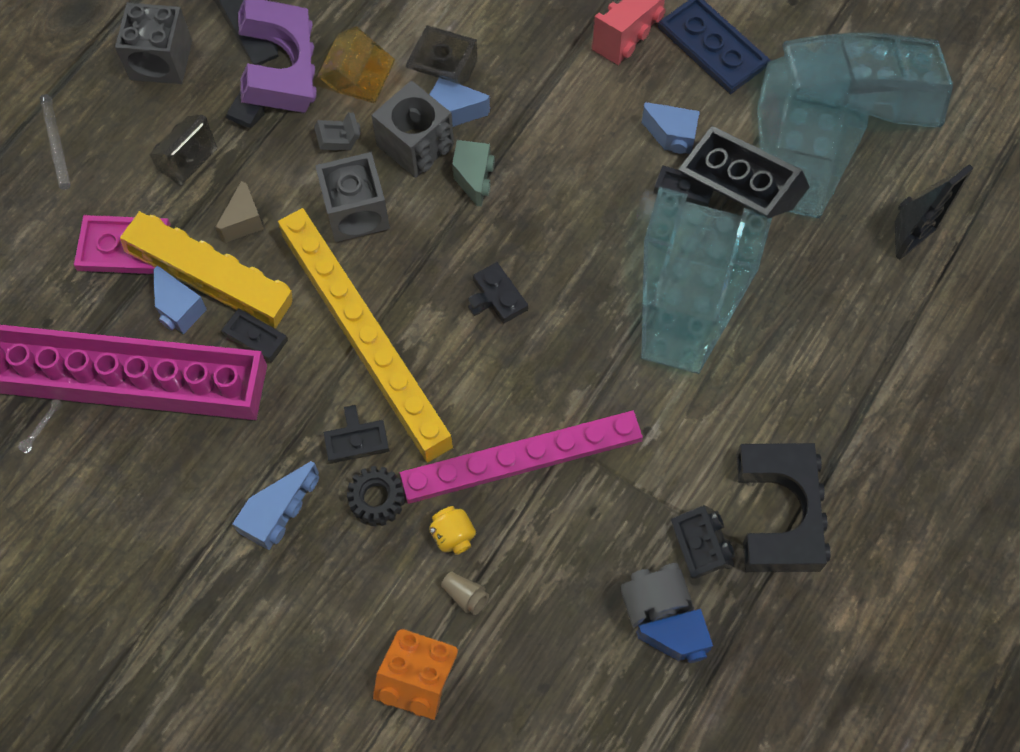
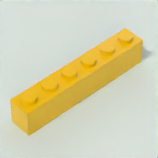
(206, 269)

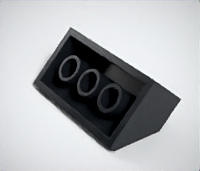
(745, 173)

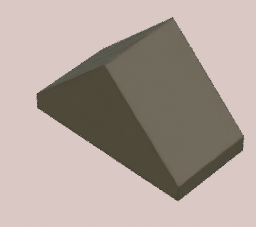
(239, 216)

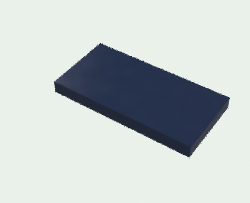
(714, 44)

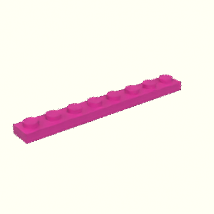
(520, 456)

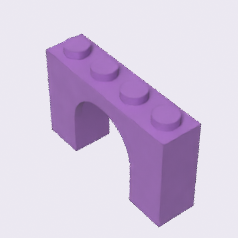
(291, 29)

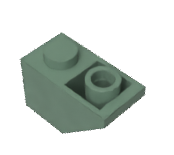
(471, 168)

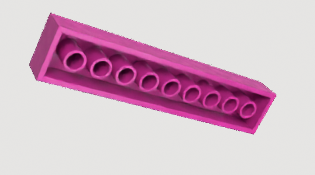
(131, 372)

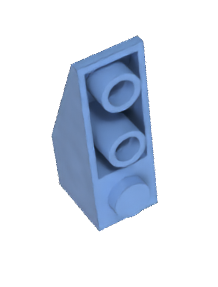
(269, 510)

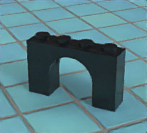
(797, 469)

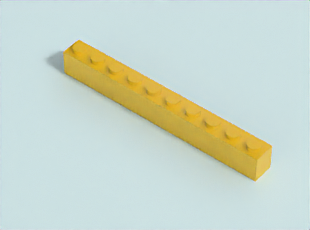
(366, 336)

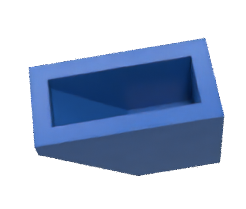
(679, 636)

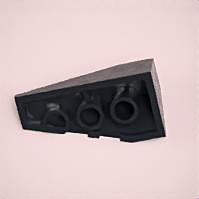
(926, 211)

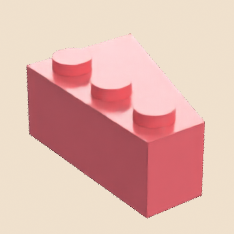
(623, 27)

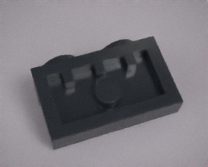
(703, 541)

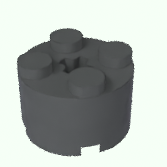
(656, 595)

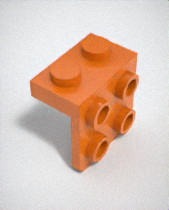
(414, 673)

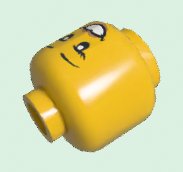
(452, 530)

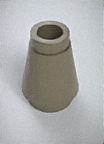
(465, 593)

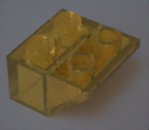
(356, 66)

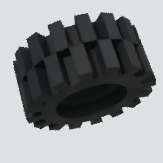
(370, 479)

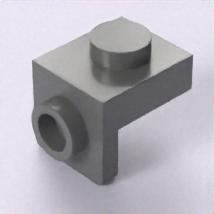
(338, 134)

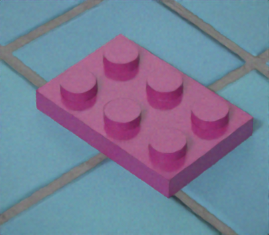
(101, 247)

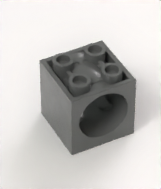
(154, 43)
(411, 110)
(353, 196)

